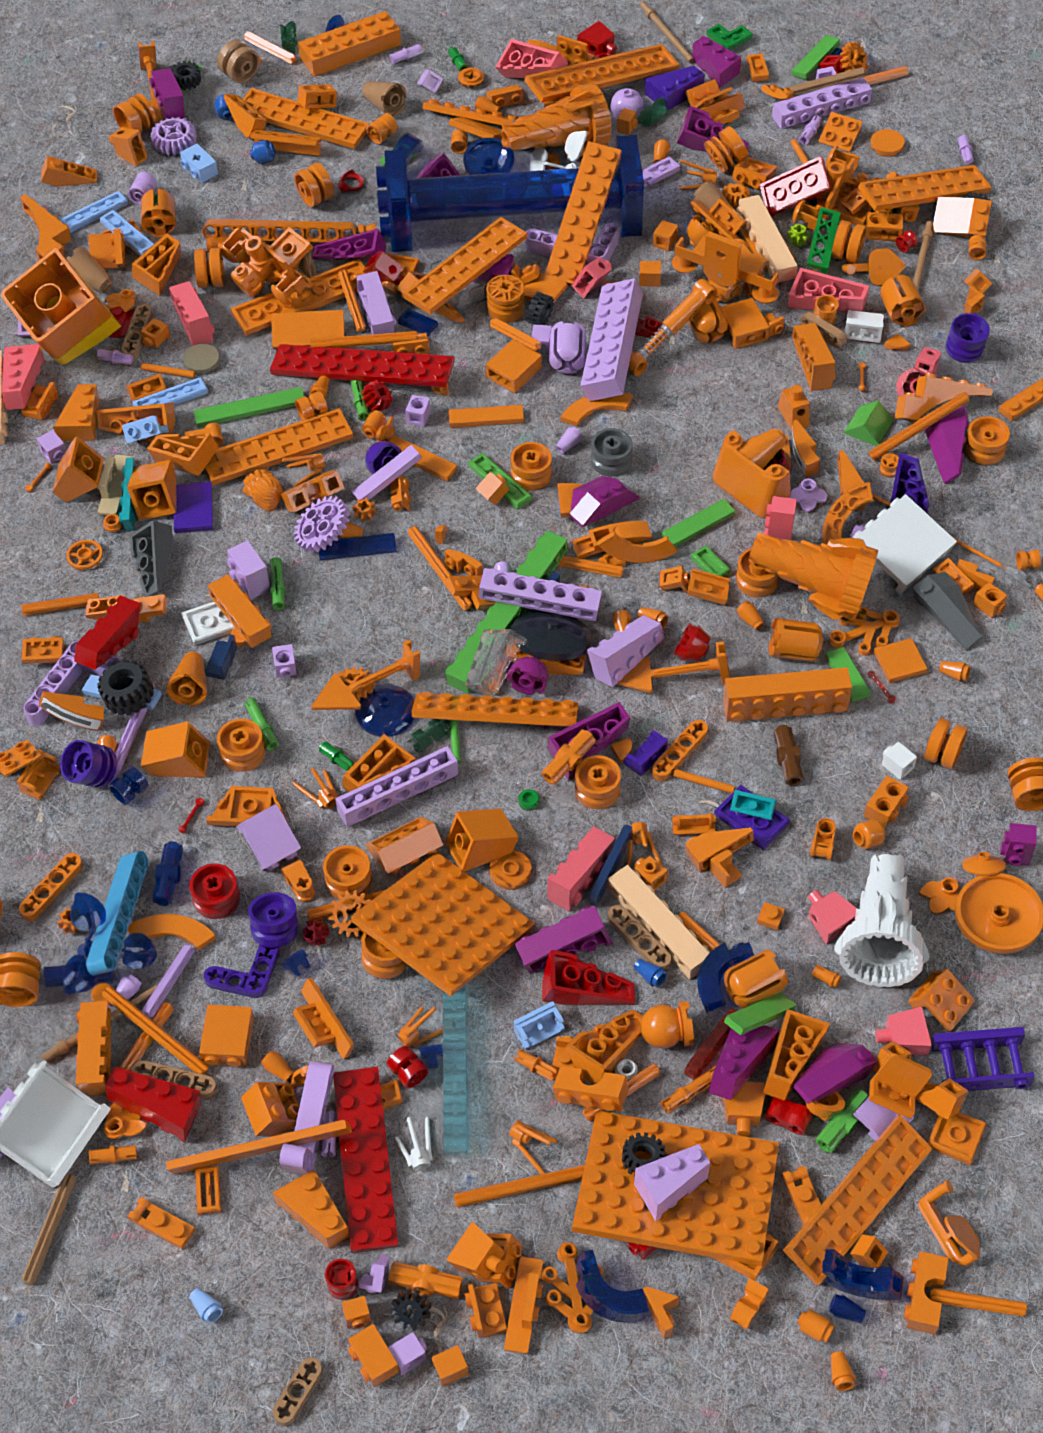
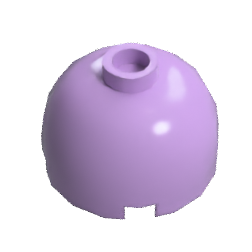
(627, 99)

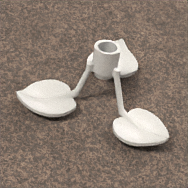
(573, 147)

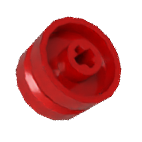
(214, 891)

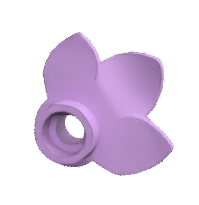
(808, 495)

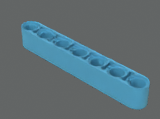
(119, 911)

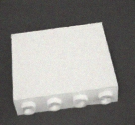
(906, 541)
(48, 1124)

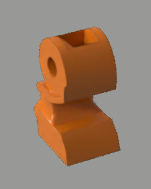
(749, 1305)

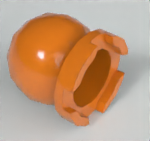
(666, 1026)

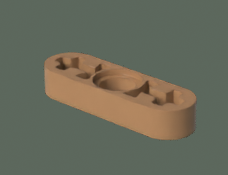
(831, 334)
(282, 1404)

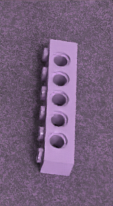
(821, 102)
(530, 598)
(397, 786)

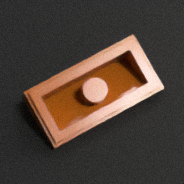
(146, 387)

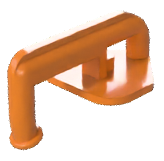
(881, 266)
(950, 1228)

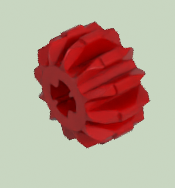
(377, 396)

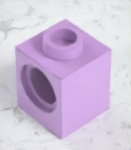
(418, 410)
(51, 446)
(281, 655)
(408, 1352)

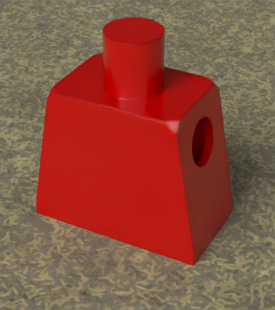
(599, 39)
(386, 267)

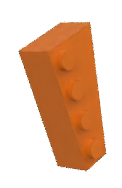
(814, 356)

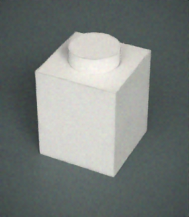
(898, 760)

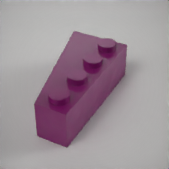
(569, 935)

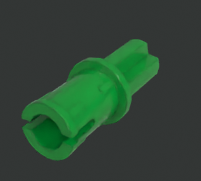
(457, 58)
(336, 756)

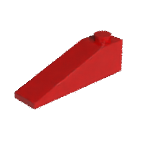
(578, 983)

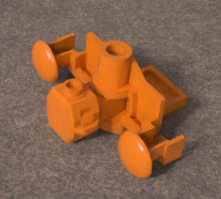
(840, 169)
(267, 262)
(725, 265)

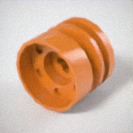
(135, 113)
(723, 151)
(505, 298)
(1027, 783)
(19, 979)

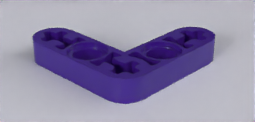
(247, 979)

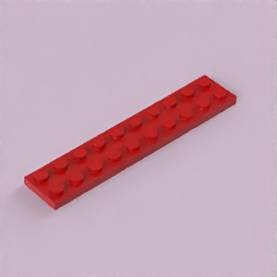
(363, 365)

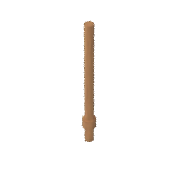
(651, 14)
(926, 238)
(63, 1046)

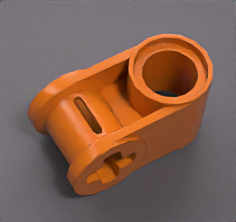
(823, 842)
(299, 881)

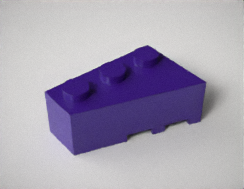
(673, 85)

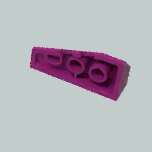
(946, 443)

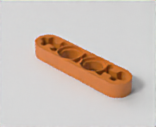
(681, 751)
(48, 885)

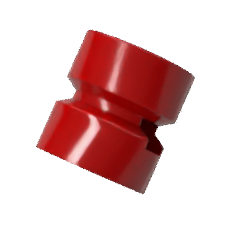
(407, 1067)
(341, 1279)

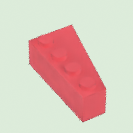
(527, 59)
(812, 284)
(192, 313)
(19, 373)
(781, 518)
(580, 869)

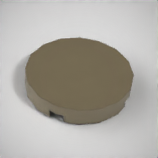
(201, 358)

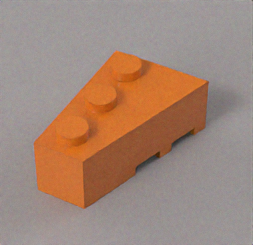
(157, 264)
(79, 414)
(186, 452)

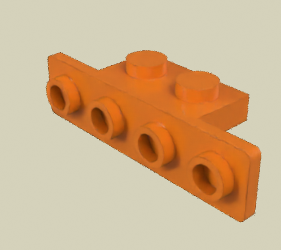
(725, 109)
(722, 217)
(320, 1021)
(523, 1305)

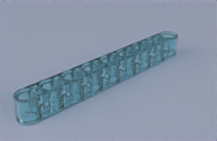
(454, 1073)

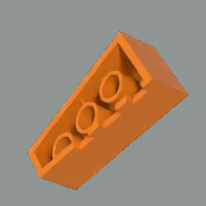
(93, 1047)
(795, 1047)

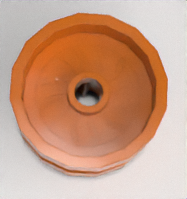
(314, 184)
(849, 241)
(209, 267)
(987, 440)
(531, 465)
(753, 578)
(942, 742)
(241, 745)
(597, 782)
(347, 869)
(379, 960)

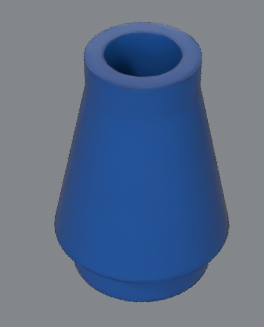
(650, 972)

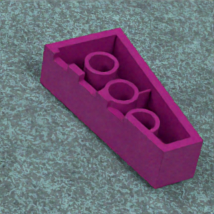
(604, 726)
(741, 1058)

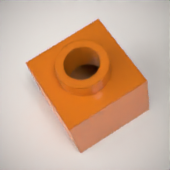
(626, 121)
(869, 1251)
(356, 1312)

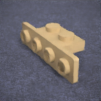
(110, 484)

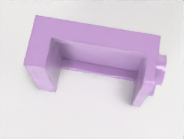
(269, 837)

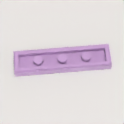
(387, 474)

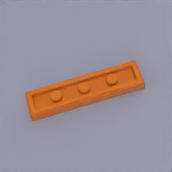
(486, 416)
(429, 462)

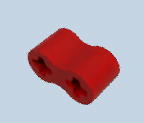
(788, 1115)

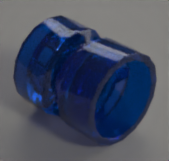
(130, 783)

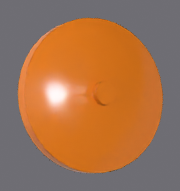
(999, 913)

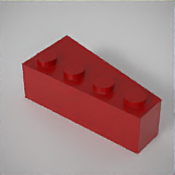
(155, 1100)

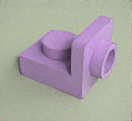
(378, 1276)

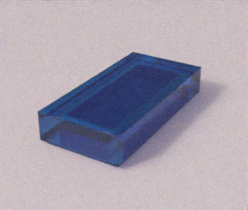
(417, 322)

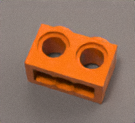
(317, 96)
(883, 226)
(883, 800)

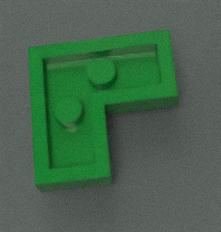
(729, 39)

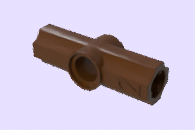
(788, 755)

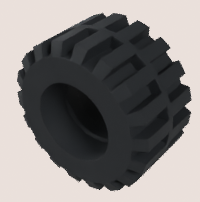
(130, 699)

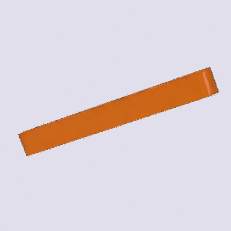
(272, 225)

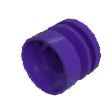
(967, 337)
(88, 764)

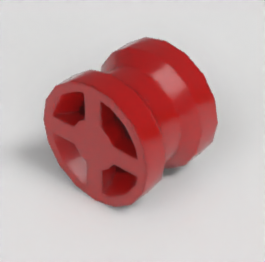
(906, 241)

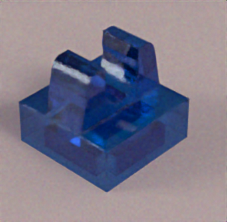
(296, 959)
(431, 1053)

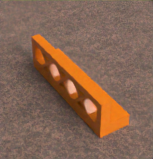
(290, 142)

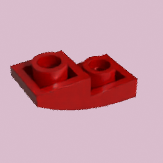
(647, 327)

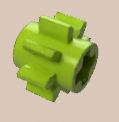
(798, 235)

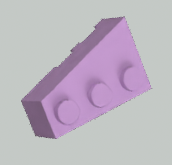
(374, 304)
(671, 1178)

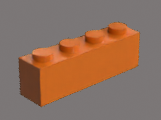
(240, 611)

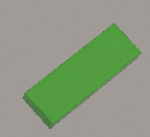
(840, 659)

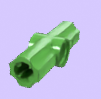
(841, 1123)

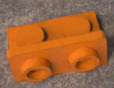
(506, 95)
(418, 346)
(40, 401)
(42, 649)
(512, 1252)
(487, 1310)

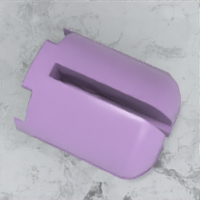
(567, 347)

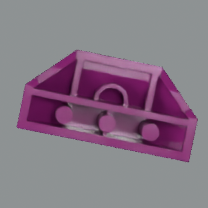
(599, 499)

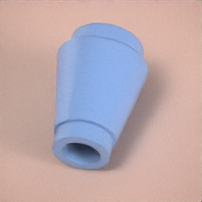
(206, 1305)

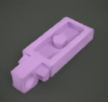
(660, 171)

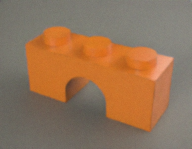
(305, 493)
(606, 1094)
(922, 1312)

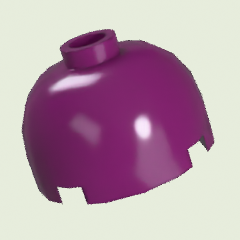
(528, 675)

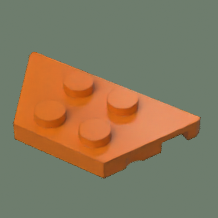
(242, 804)

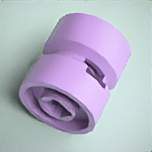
(141, 184)

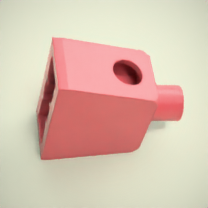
(597, 270)
(928, 360)
(830, 914)
(907, 1030)

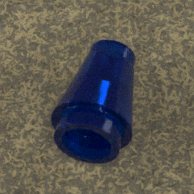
(846, 1309)

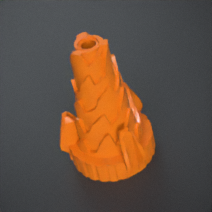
(551, 126)
(832, 572)

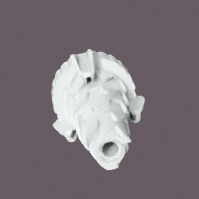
(882, 942)

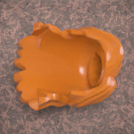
(263, 489)

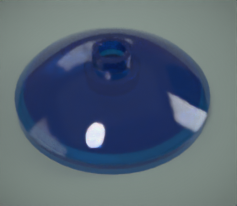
(488, 153)
(389, 717)

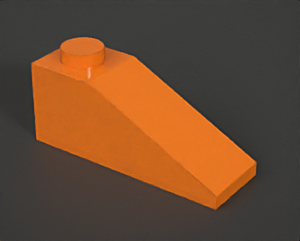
(244, 115)
(848, 475)
(707, 845)

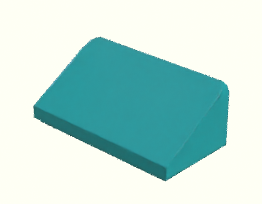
(753, 804)

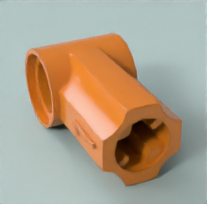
(213, 428)

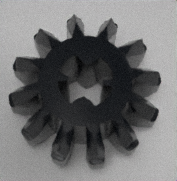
(405, 1314)

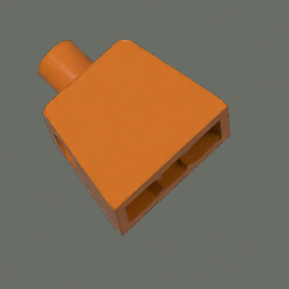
(129, 145)
(794, 402)
(745, 1107)
(477, 1254)

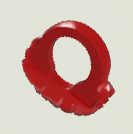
(350, 175)

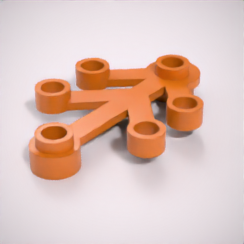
(867, 628)
(569, 1290)

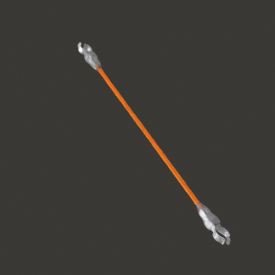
(1015, 573)

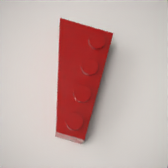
(109, 634)

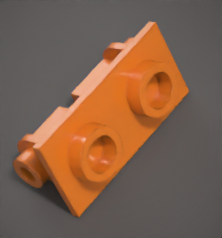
(400, 490)
(693, 824)

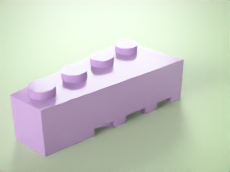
(624, 650)

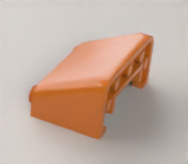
(747, 480)

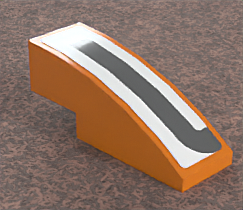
(804, 450)
(72, 710)

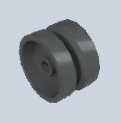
(611, 452)

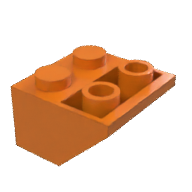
(271, 1108)

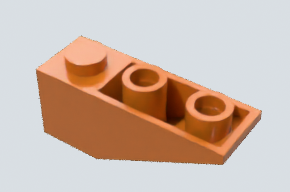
(65, 173)

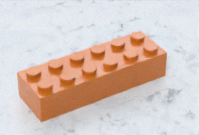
(349, 43)
(787, 694)

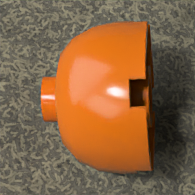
(698, 228)

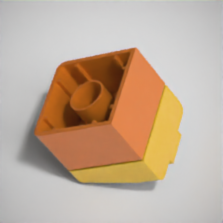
(59, 308)

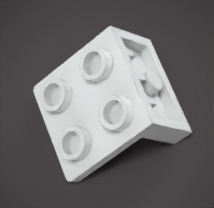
(864, 326)

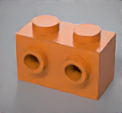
(372, 1355)

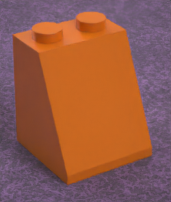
(77, 471)
(153, 489)
(176, 751)
(480, 837)

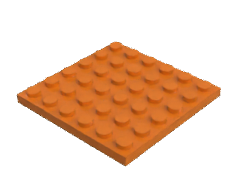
(443, 923)

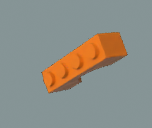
(942, 1098)

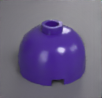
(380, 454)

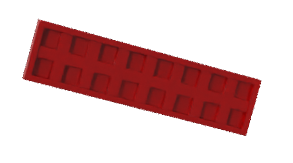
(365, 1161)

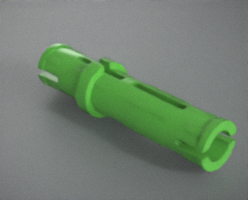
(360, 405)
(277, 589)
(258, 717)

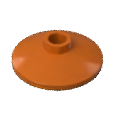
(983, 864)

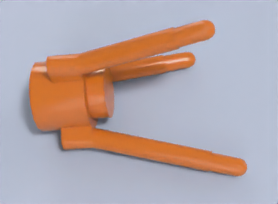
(708, 175)
(313, 462)
(327, 795)
(641, 836)
(409, 1034)
(522, 1134)

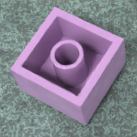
(248, 570)

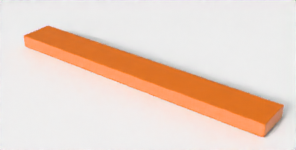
(258, 1147)

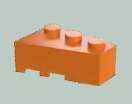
(378, 761)
(312, 1207)

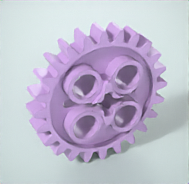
(321, 524)

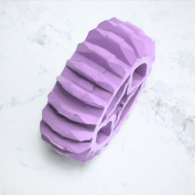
(173, 135)

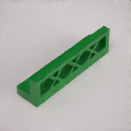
(831, 227)

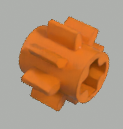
(359, 510)
(66, 923)

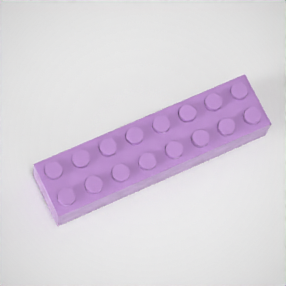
(612, 340)

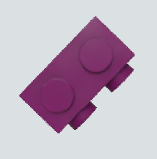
(1019, 844)

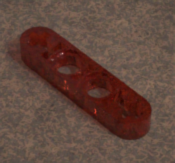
(708, 1049)

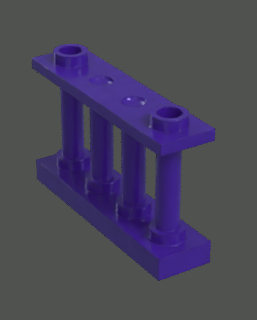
(989, 1040)

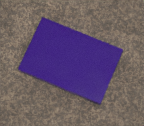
(193, 507)
(763, 829)

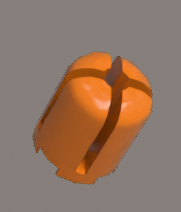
(151, 213)
(902, 299)
(709, 323)
(795, 640)
(754, 979)

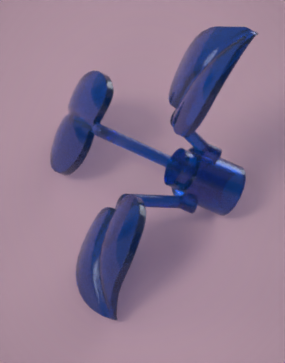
(85, 915)

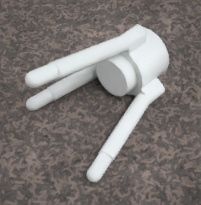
(419, 1157)

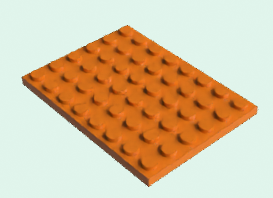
(716, 1220)

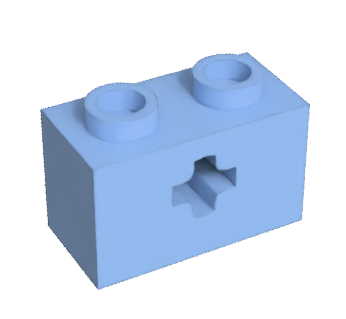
(198, 163)

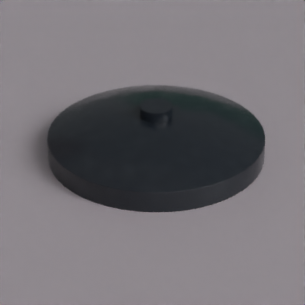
(552, 636)

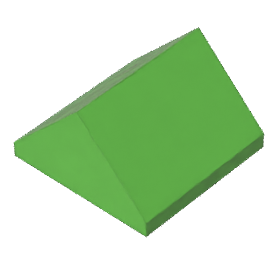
(870, 423)

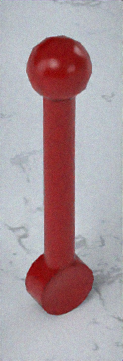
(199, 803)

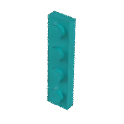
(127, 515)

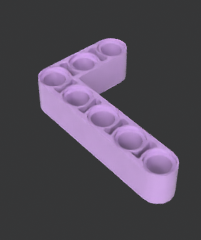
(542, 242)
(59, 681)
(311, 1113)

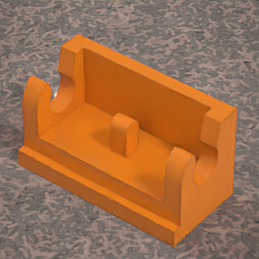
(39, 776)

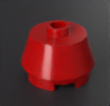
(693, 644)

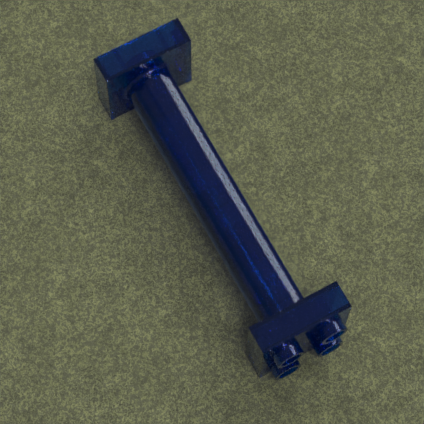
(498, 194)

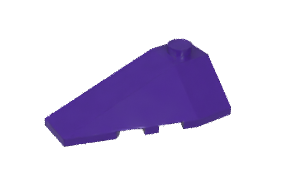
(910, 481)

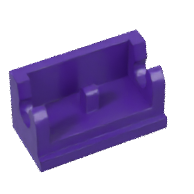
(647, 753)

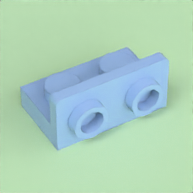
(143, 429)

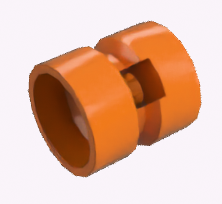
(382, 128)
(826, 308)
(311, 406)

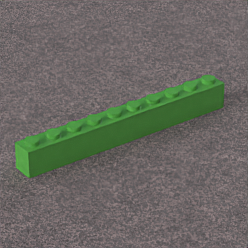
(540, 564)

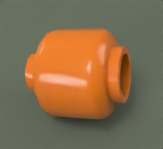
(869, 834)

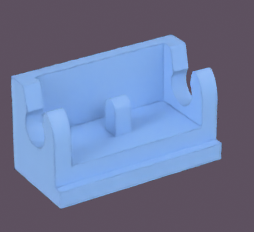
(538, 1025)

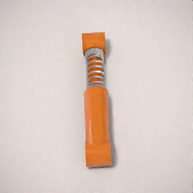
(701, 294)

